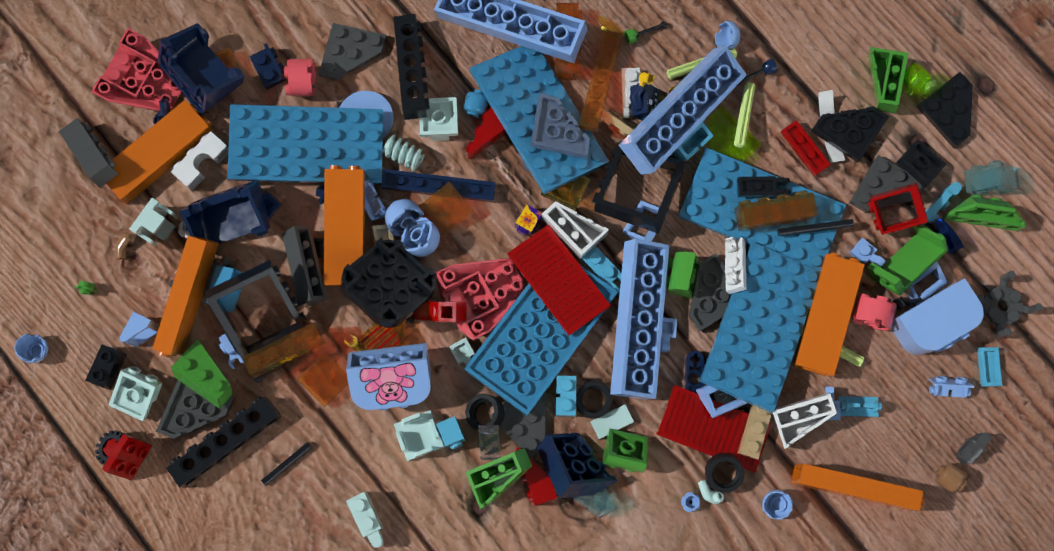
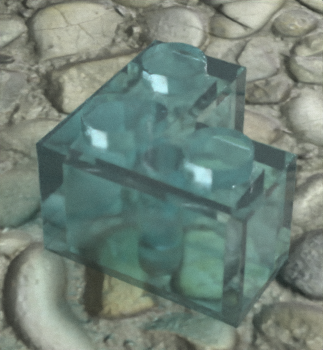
(993, 177)

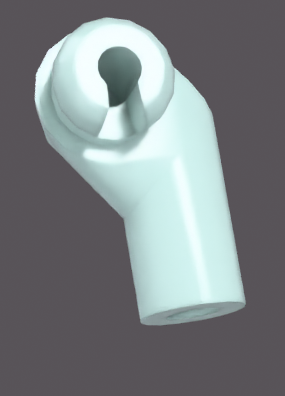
(708, 494)

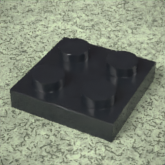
(921, 163)

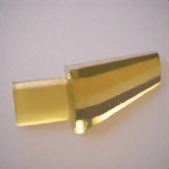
(608, 25)

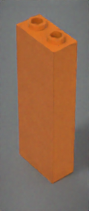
(157, 150)
(343, 220)
(185, 296)
(829, 315)
(857, 487)

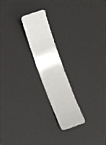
(826, 105)

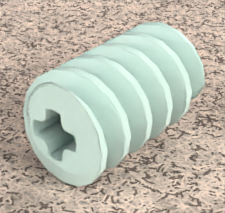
(403, 153)

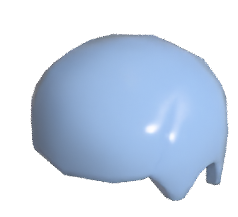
(728, 35)
(31, 348)
(777, 504)

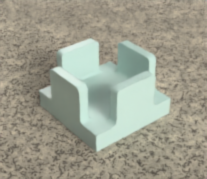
(440, 119)
(153, 222)
(418, 435)

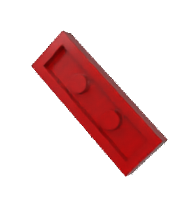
(805, 148)

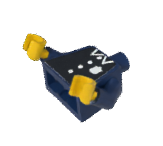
(645, 97)

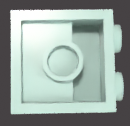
(135, 392)

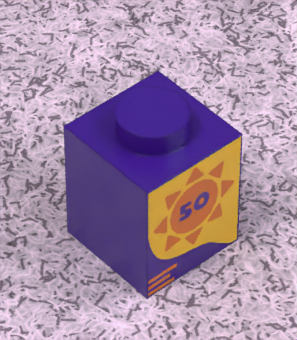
(528, 220)

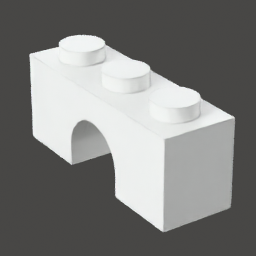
(208, 148)

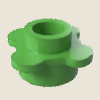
(85, 287)

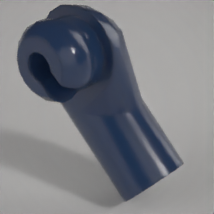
(165, 109)

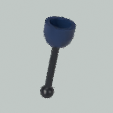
(769, 67)

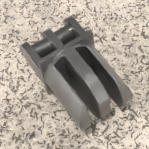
(973, 448)

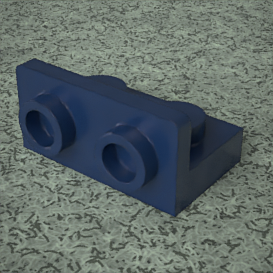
(267, 67)

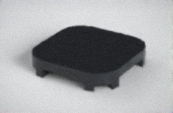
(388, 283)

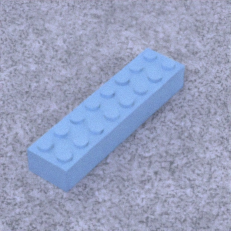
(519, 24)
(682, 110)
(640, 319)

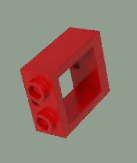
(918, 203)

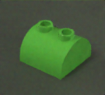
(683, 274)
(625, 451)

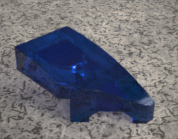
(953, 241)

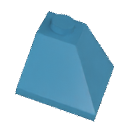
(221, 275)

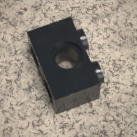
(106, 367)

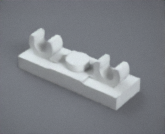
(735, 264)

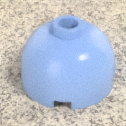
(401, 214)
(421, 237)

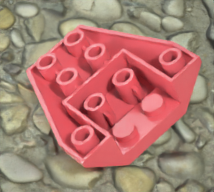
(136, 76)
(486, 287)

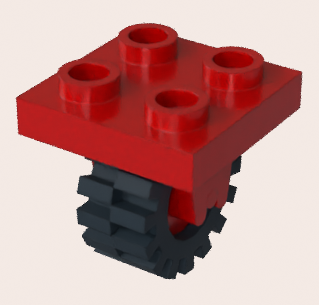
(121, 454)

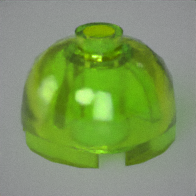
(919, 81)

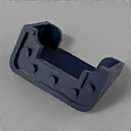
(197, 68)
(228, 214)

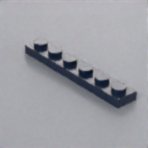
(430, 184)

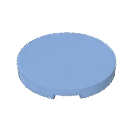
(371, 100)

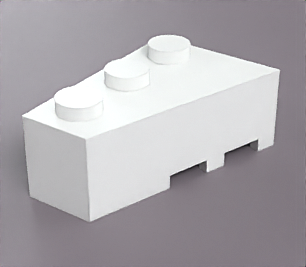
(573, 229)
(803, 416)

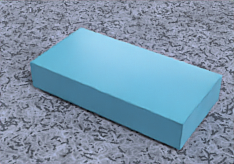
(989, 366)

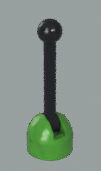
(632, 35)

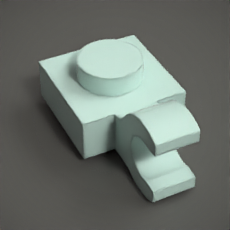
(462, 351)

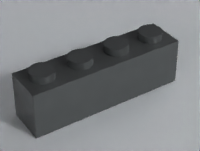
(88, 152)
(304, 265)

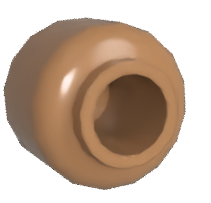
(951, 477)

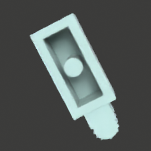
(366, 518)

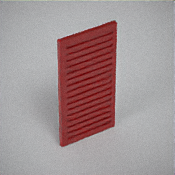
(558, 280)
(691, 425)

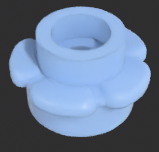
(695, 502)

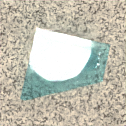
(598, 503)

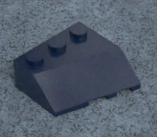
(573, 465)

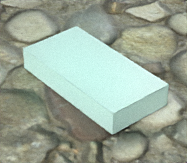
(612, 420)

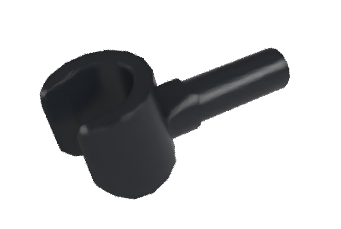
(901, 303)

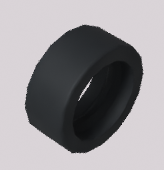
(595, 385)
(473, 405)
(735, 483)

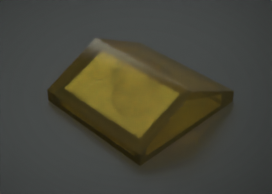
(570, 193)

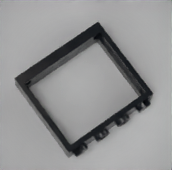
(631, 216)
(240, 281)

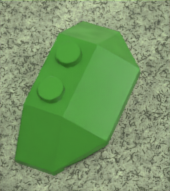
(987, 213)

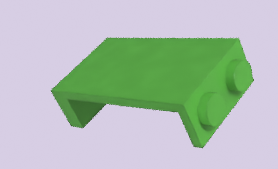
(910, 261)

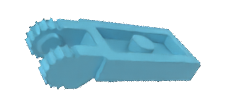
(942, 201)
(602, 267)

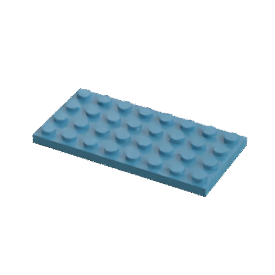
(512, 90)
(302, 142)
(714, 197)
(761, 328)
(528, 349)

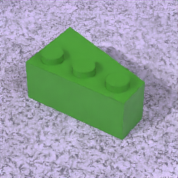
(887, 77)
(202, 375)
(497, 476)

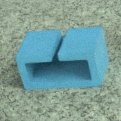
(696, 139)
(567, 401)
(451, 433)

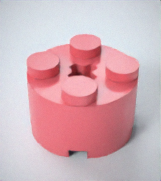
(301, 77)
(874, 312)

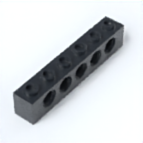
(410, 67)
(178, 467)

